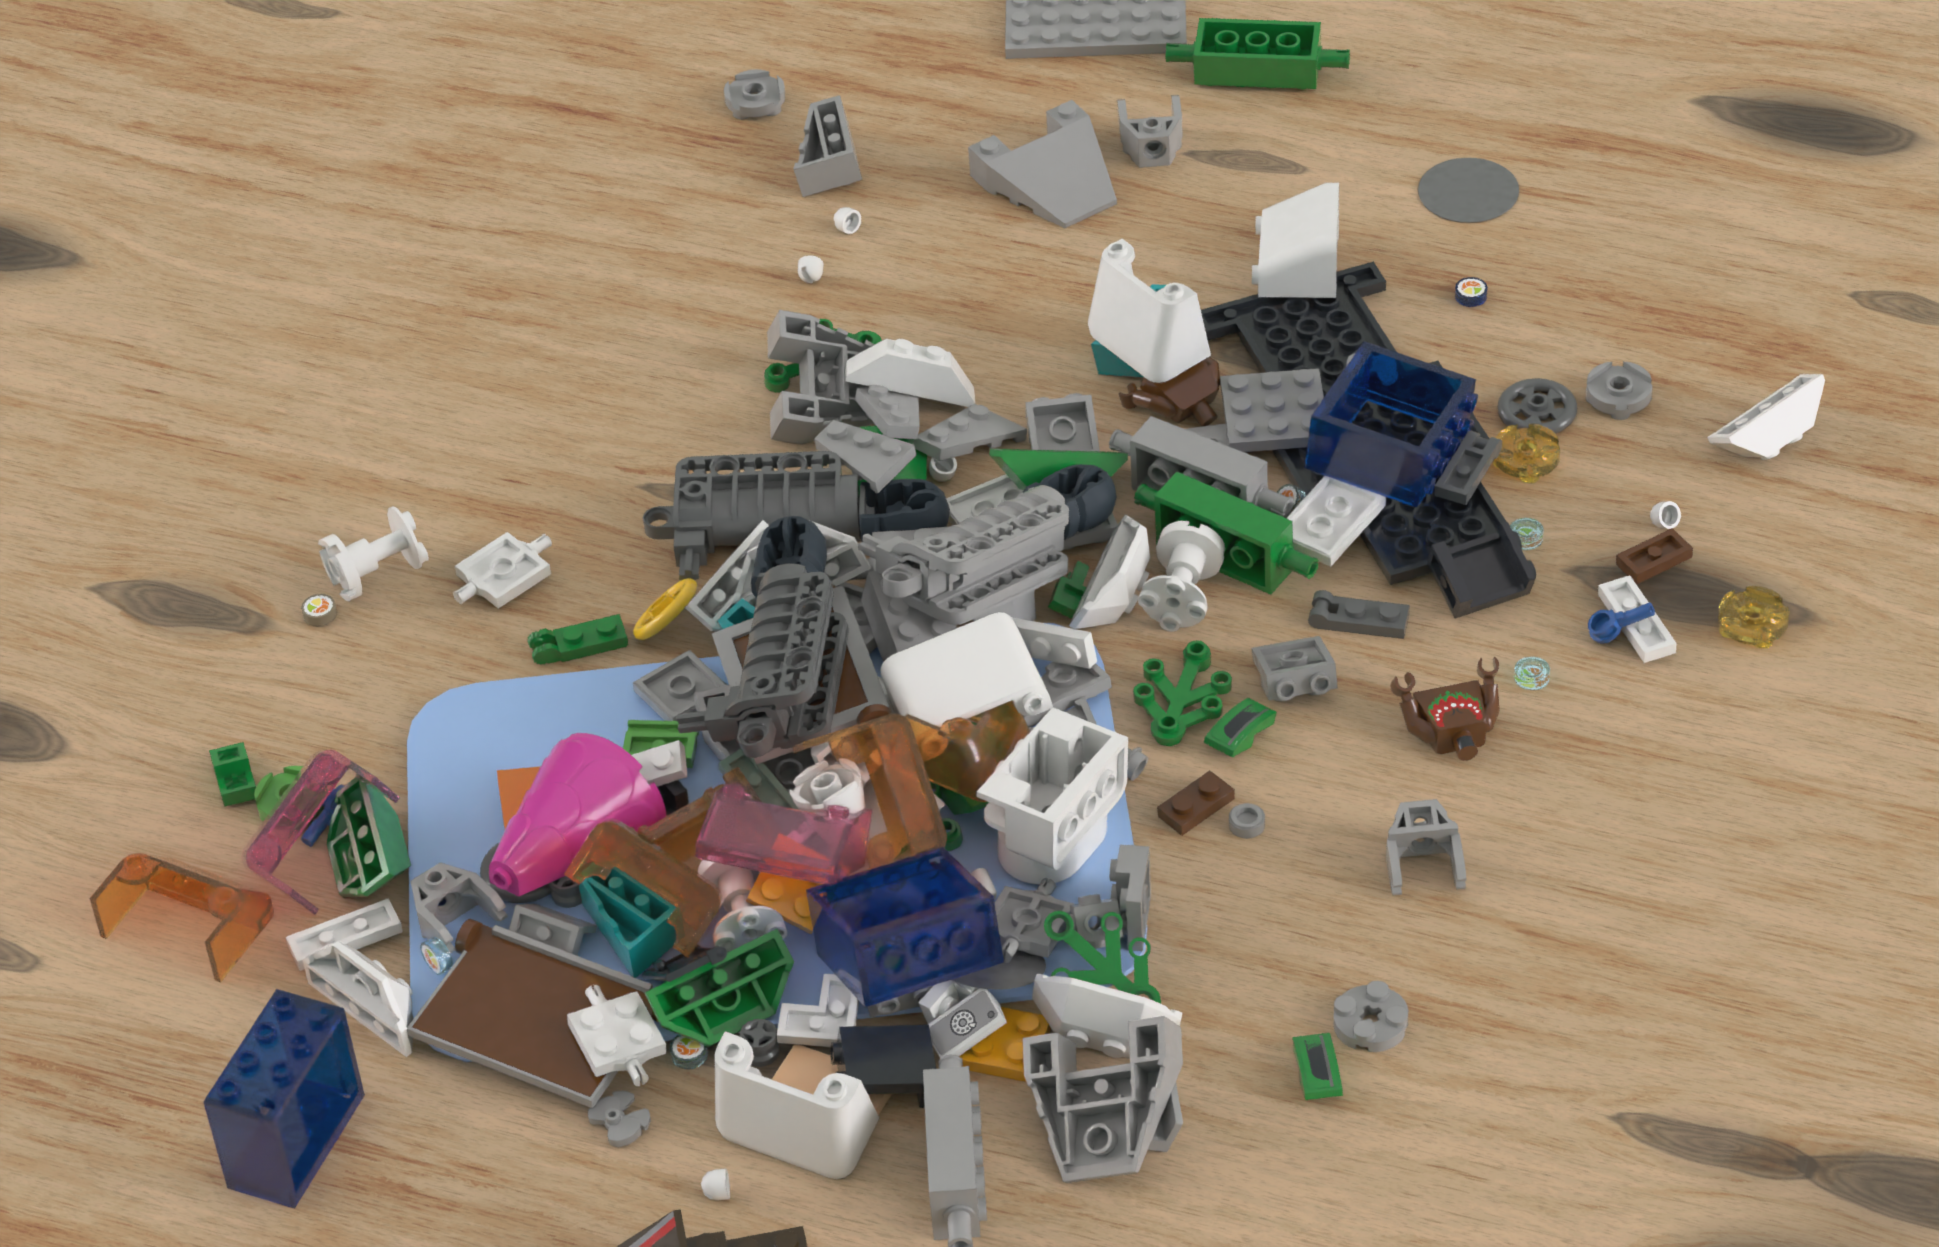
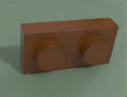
(1654, 556)
(1196, 802)

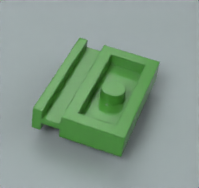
(655, 733)

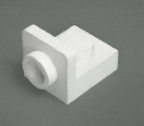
(942, 998)

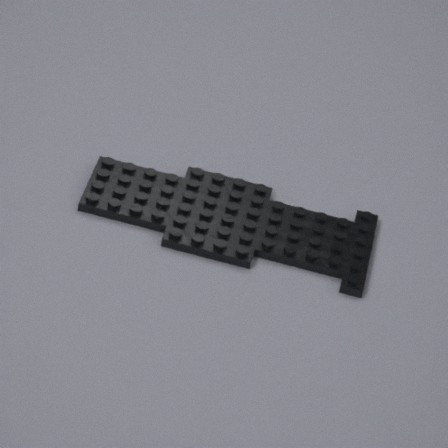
(1322, 335)

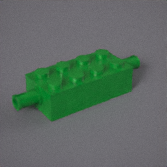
(1257, 53)
(1255, 540)

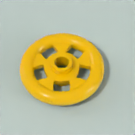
(665, 609)

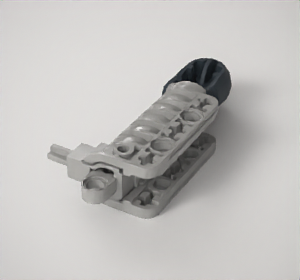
(997, 552)

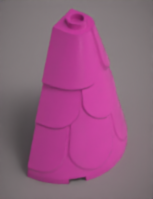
(572, 792)

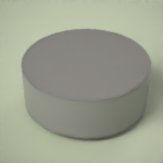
(1247, 820)

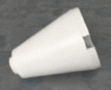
(829, 785)

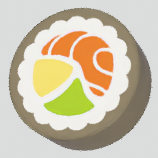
(319, 610)

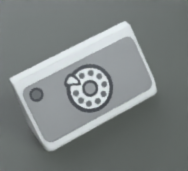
(966, 1023)

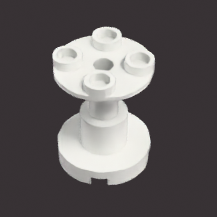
(1188, 557)
(351, 562)
(744, 920)

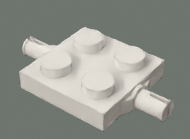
(503, 569)
(616, 1034)

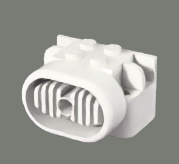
(1055, 796)

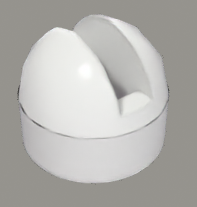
(847, 220)
(810, 268)
(943, 469)
(1665, 515)
(716, 1184)

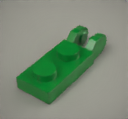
(578, 640)

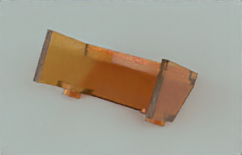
(967, 754)
(898, 782)
(240, 907)

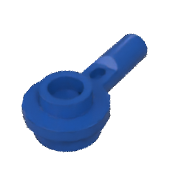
(1607, 624)
(324, 820)

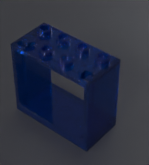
(1379, 461)
(905, 926)
(298, 1067)

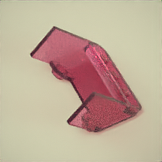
(294, 813)
(783, 839)

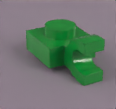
(1069, 591)

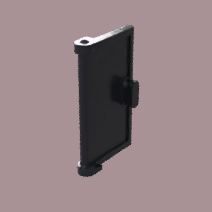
(681, 965)

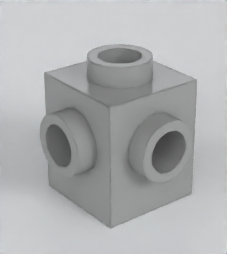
(1093, 906)

